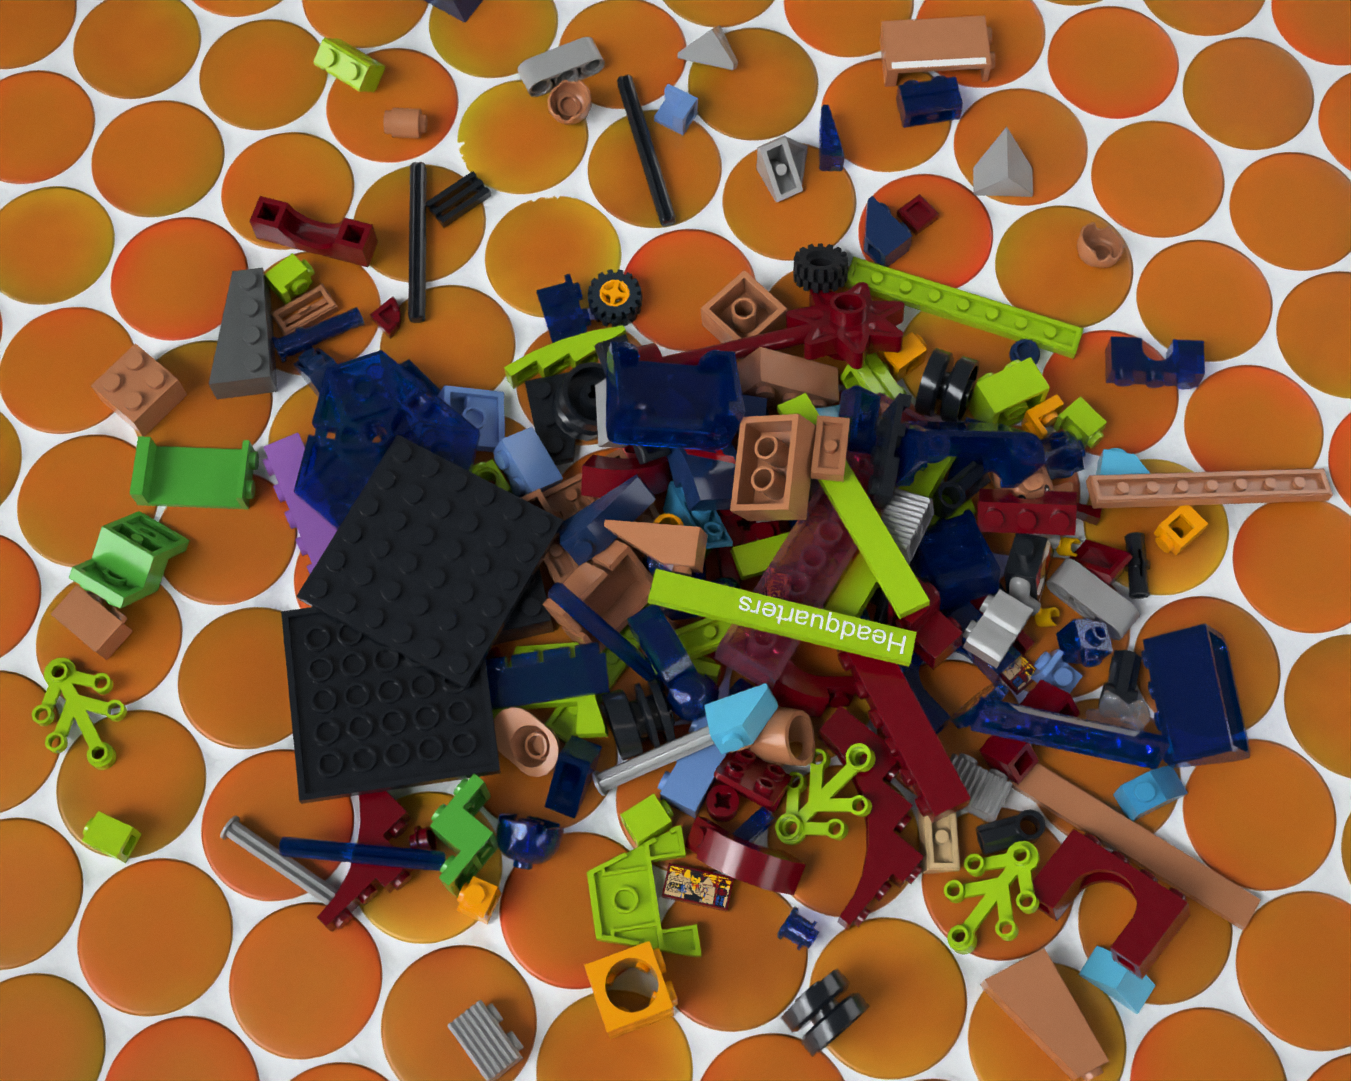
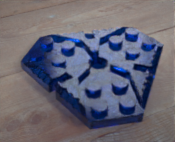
(358, 404)

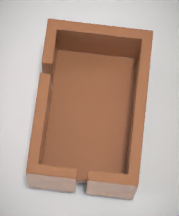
(611, 585)

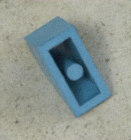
(1149, 792)

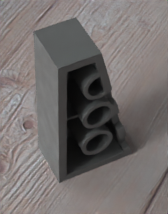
(244, 350)

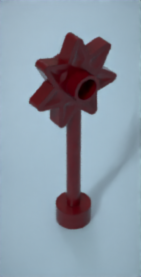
(832, 326)

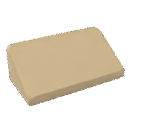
(939, 844)

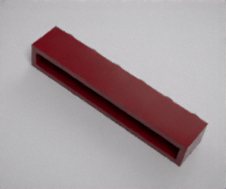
(907, 735)

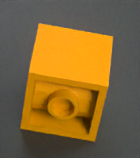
(604, 973)

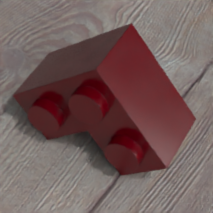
(936, 635)

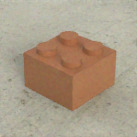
(743, 310)
(139, 390)

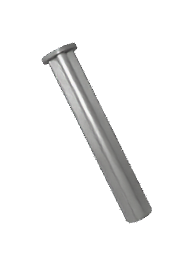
(652, 760)
(282, 864)

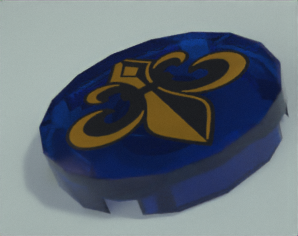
(963, 715)

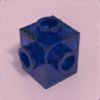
(1063, 454)
(1084, 642)

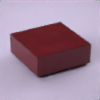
(917, 214)

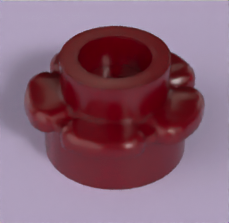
(423, 839)

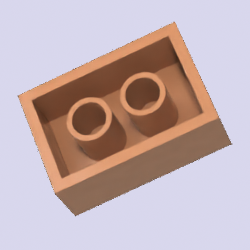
(773, 468)

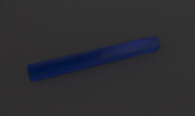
(603, 631)
(361, 853)

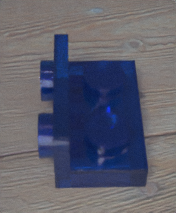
(562, 310)

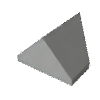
(711, 50)
(782, 166)
(1003, 170)

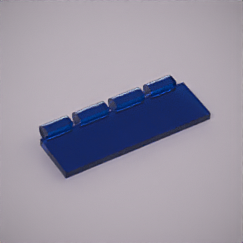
(547, 681)

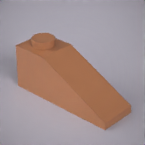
(672, 546)

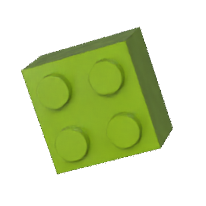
(1008, 393)

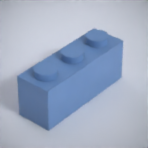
(691, 777)

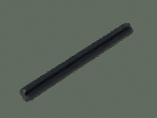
(646, 150)
(417, 243)

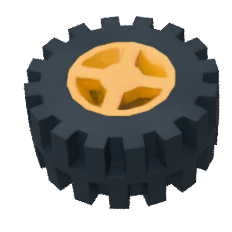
(610, 288)

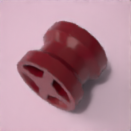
(722, 809)

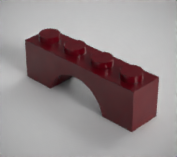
(283, 225)

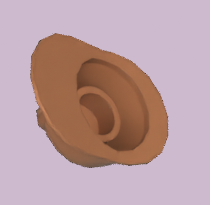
(526, 741)

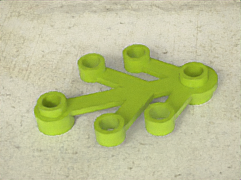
(77, 707)
(822, 798)
(995, 892)

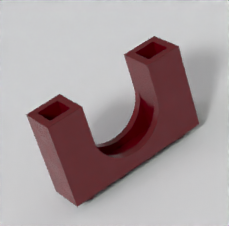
(1083, 863)

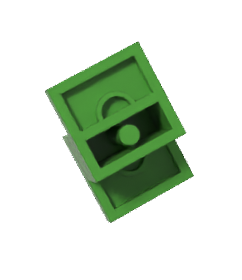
(129, 559)
(464, 834)

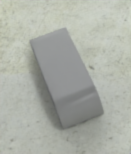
(567, 62)
(1092, 598)

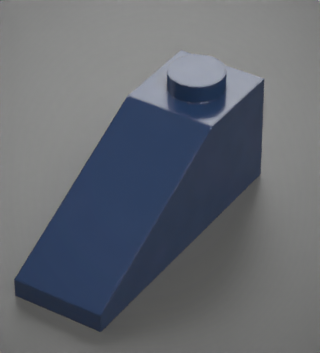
(585, 532)

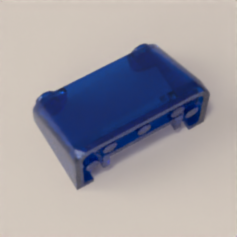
(672, 402)
(1004, 449)

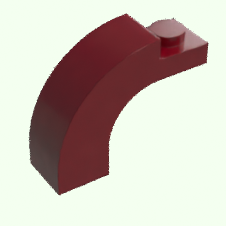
(604, 474)
(812, 692)
(744, 860)

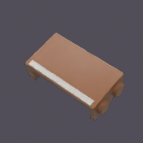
(935, 46)

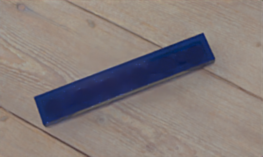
(1068, 733)

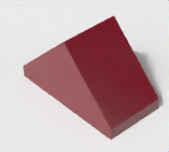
(1102, 560)

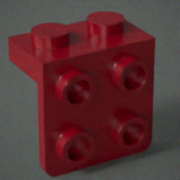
(753, 778)

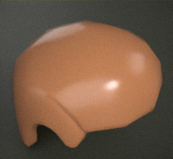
(569, 102)
(1099, 246)

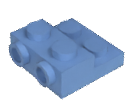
(481, 409)

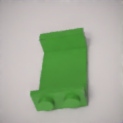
(193, 476)

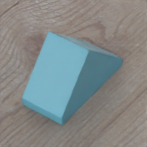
(1116, 980)

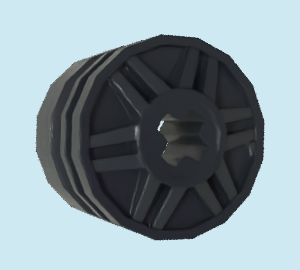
(638, 718)

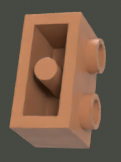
(92, 622)

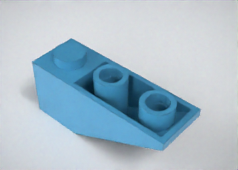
(708, 519)

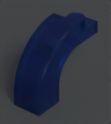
(661, 645)

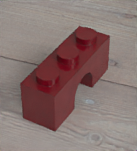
(1005, 513)
(1017, 757)

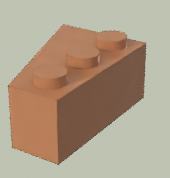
(786, 376)

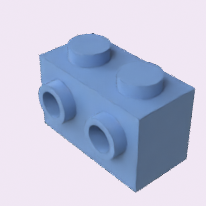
(526, 463)

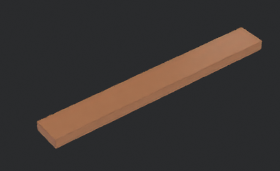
(1208, 488)
(1139, 845)

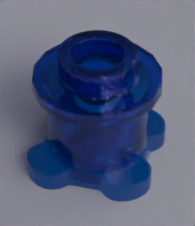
(798, 930)

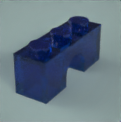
(1129, 365)

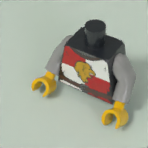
(1029, 567)

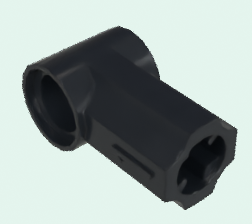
(960, 489)
(1123, 675)
(1003, 833)

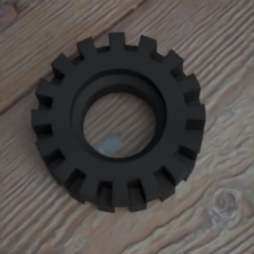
(820, 268)

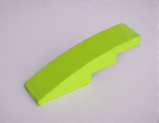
(560, 355)

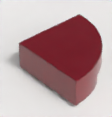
(388, 317)

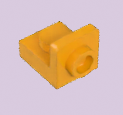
(1042, 416)

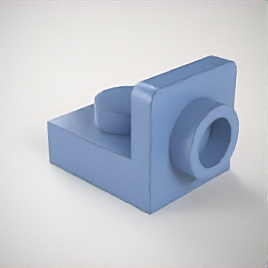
(1055, 671)

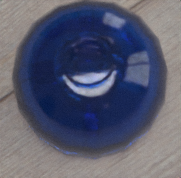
(528, 839)

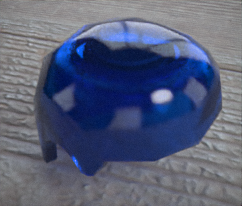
(691, 694)

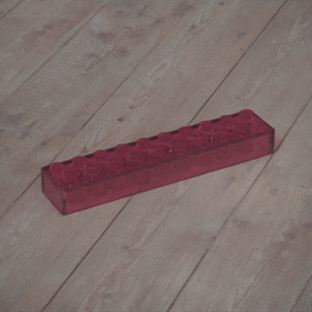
(801, 572)

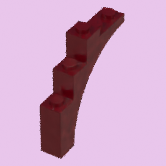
(379, 821)
(886, 853)

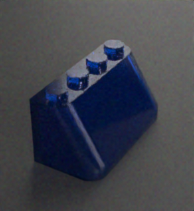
(1195, 697)

